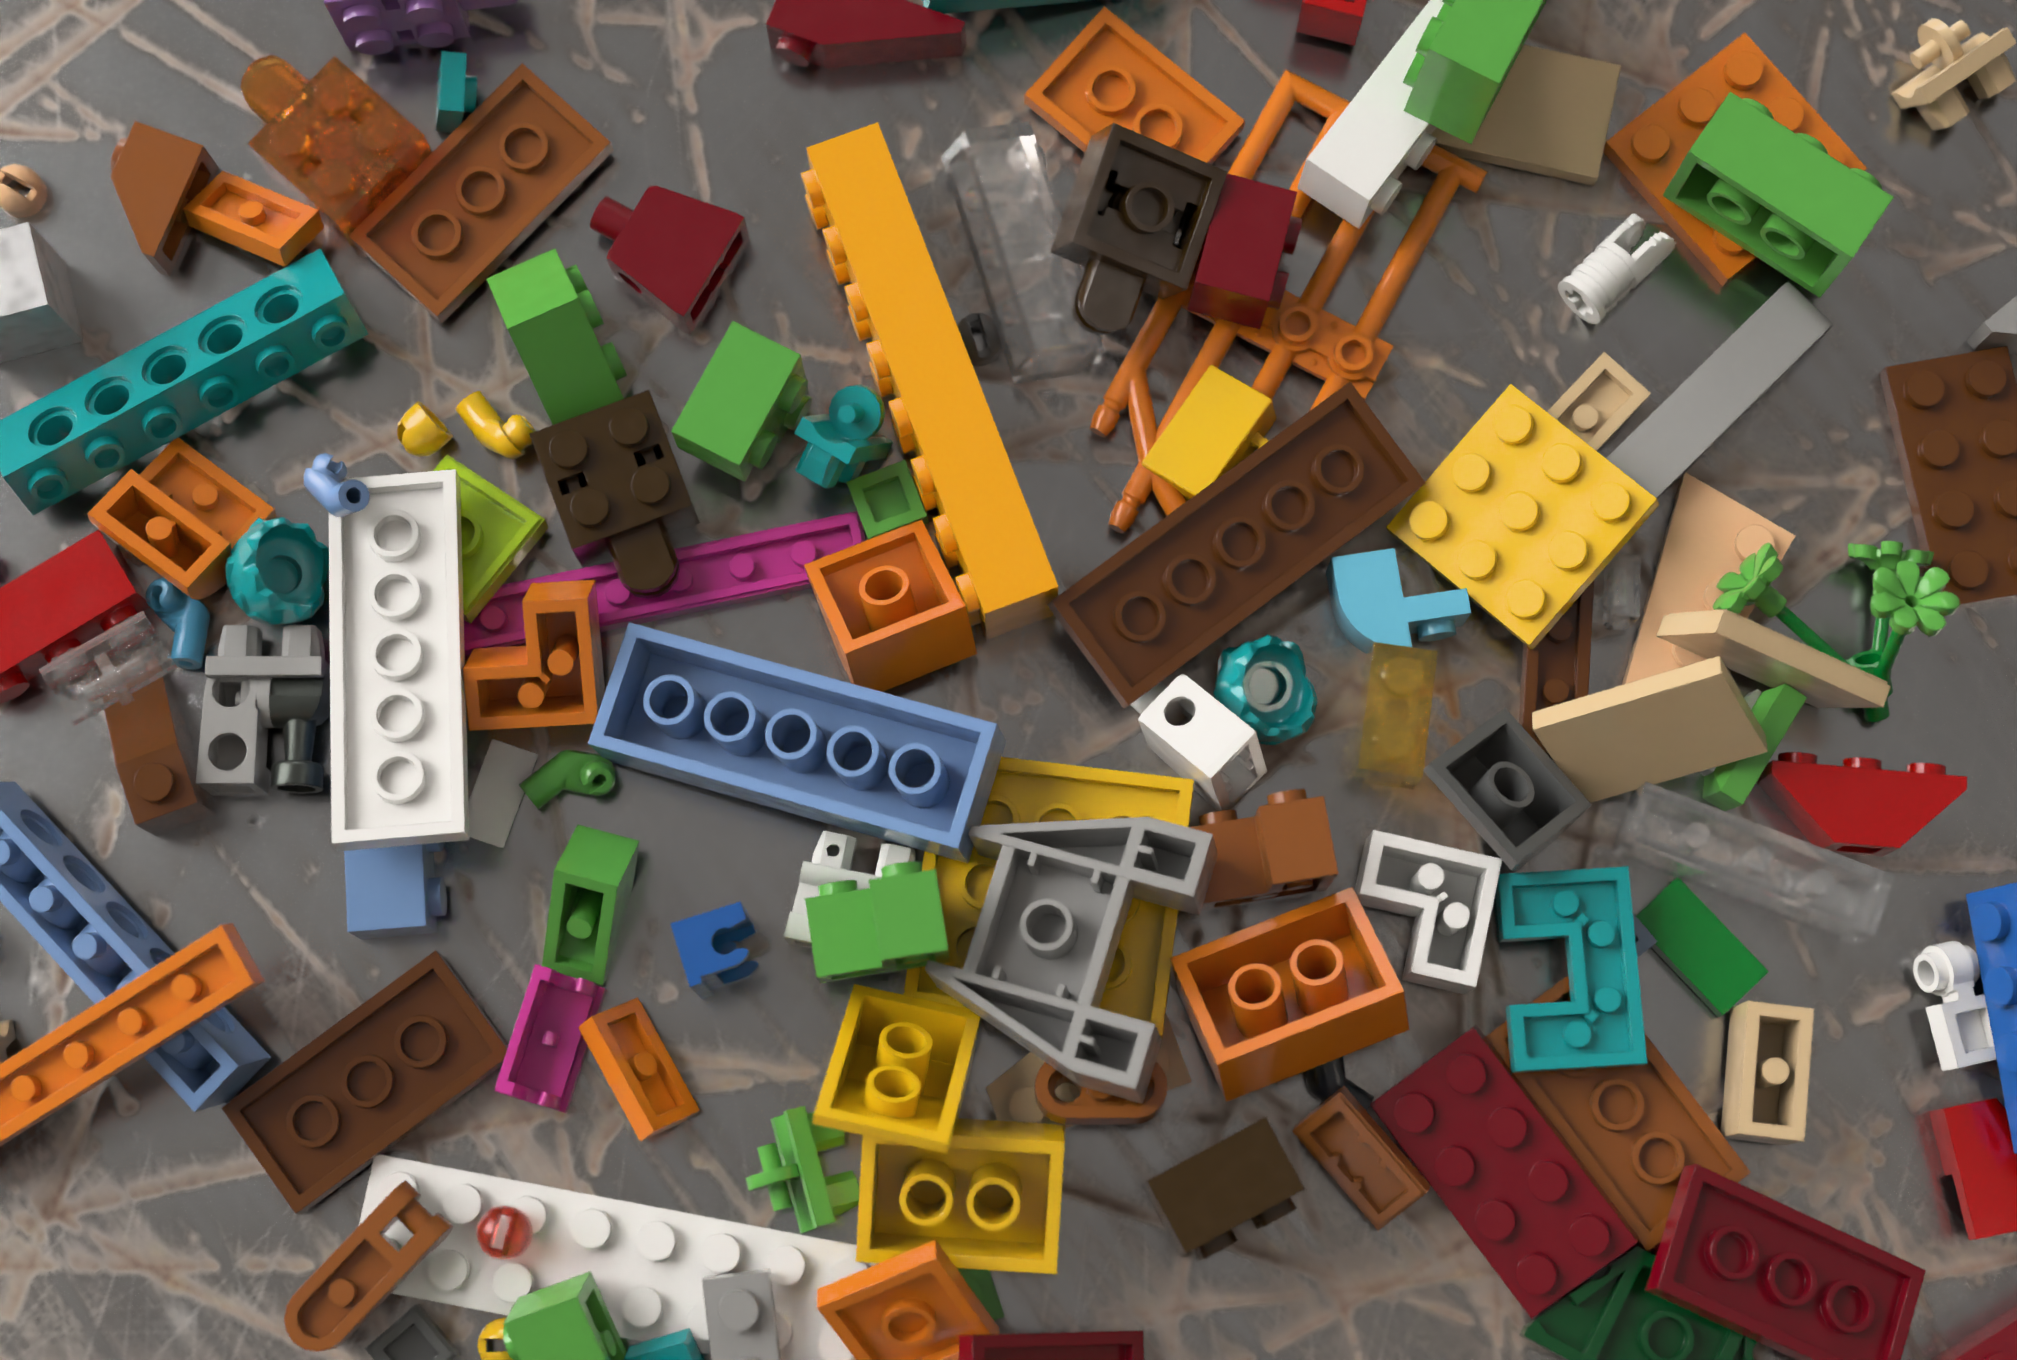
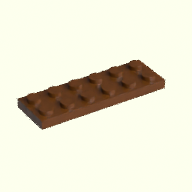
(1236, 545)

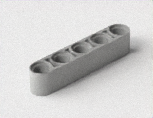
(1721, 390)

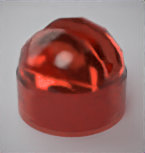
(517, 1235)

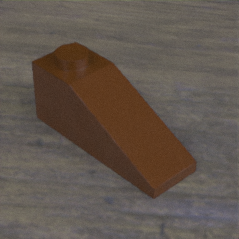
(157, 760)

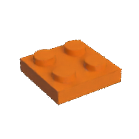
(905, 1308)

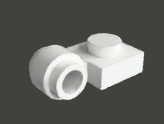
(1962, 1020)

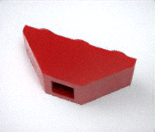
(1858, 804)

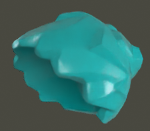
(278, 572)
(1267, 688)

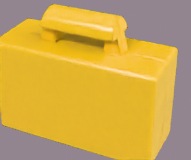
(1211, 432)

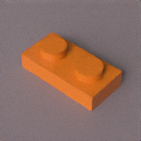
(253, 218)
(638, 1068)

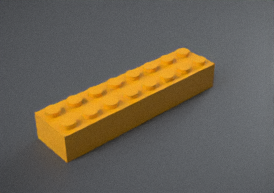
(933, 384)

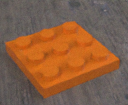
(1660, 137)

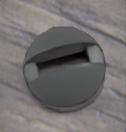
(990, 332)

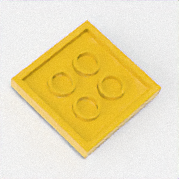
(1522, 516)

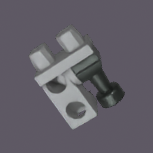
(256, 693)

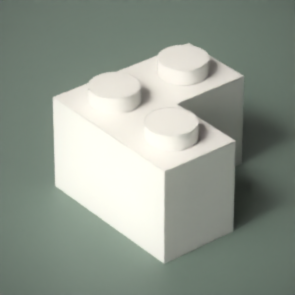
(1447, 895)

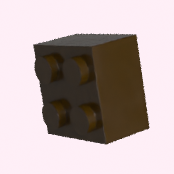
(1223, 1188)

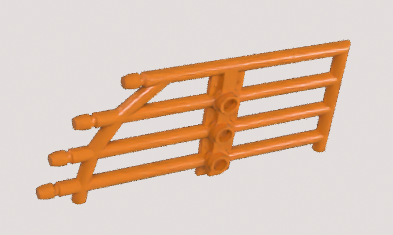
(1300, 329)

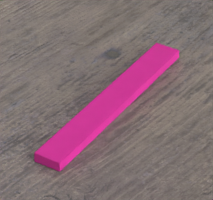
(709, 578)

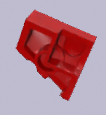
(1980, 1156)

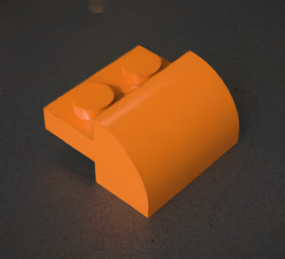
(180, 517)

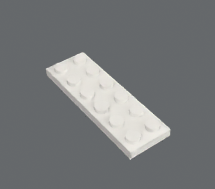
(398, 665)

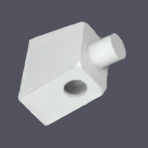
(1201, 740)

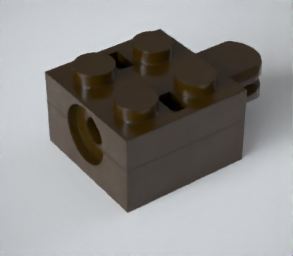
(1134, 224)
(619, 493)

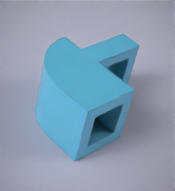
(1372, 608)

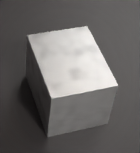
(34, 296)

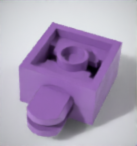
(379, 25)

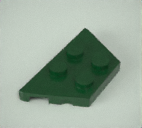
(1619, 1320)

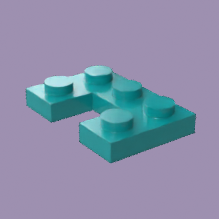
(1605, 1012)

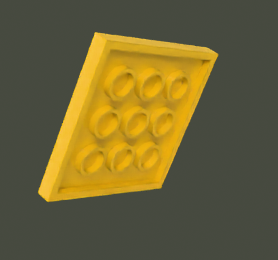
(1063, 792)

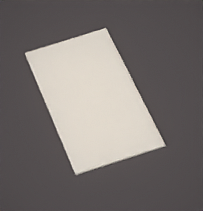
(498, 793)

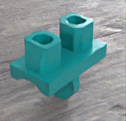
(843, 437)

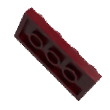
(1504, 1172)
(1781, 1274)

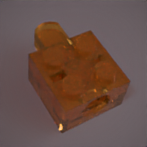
(332, 134)

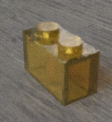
(1394, 715)

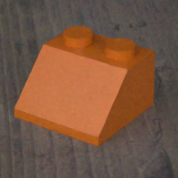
(892, 608)

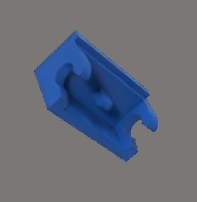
(710, 950)

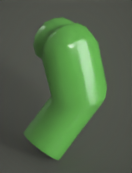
(572, 772)

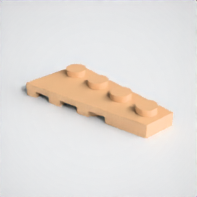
(1700, 545)

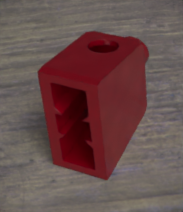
(671, 250)

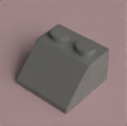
(1508, 789)

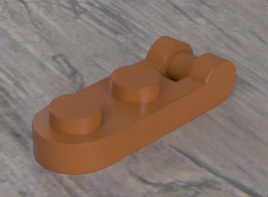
(363, 1272)

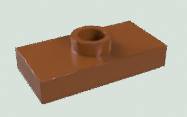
(1361, 1158)

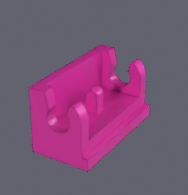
(546, 1040)

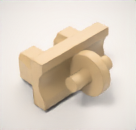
(1978, 60)

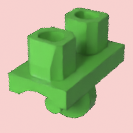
(813, 1196)

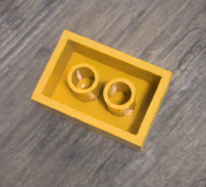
(984, 1201)

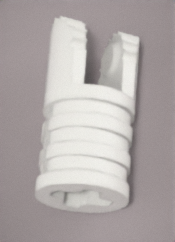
(1612, 271)

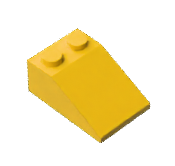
(899, 1069)

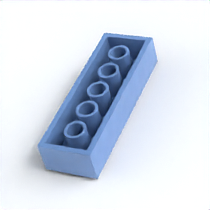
(798, 741)

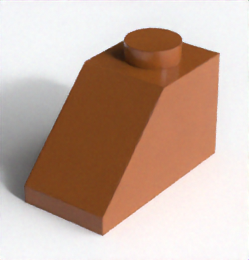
(155, 181)

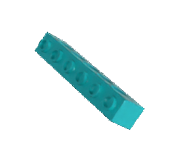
(176, 382)

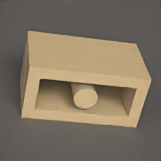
(1767, 1073)

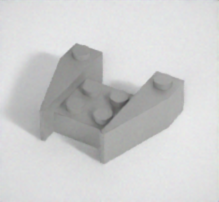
(1055, 933)

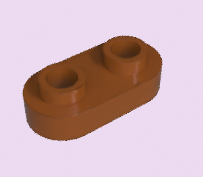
(1095, 1106)

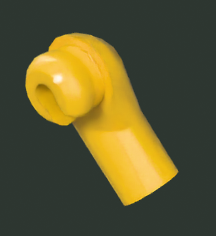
(491, 431)

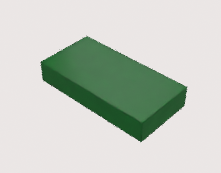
(1700, 947)

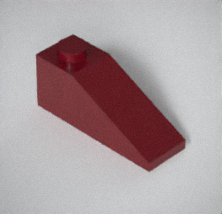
(861, 32)

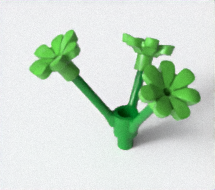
(1896, 594)

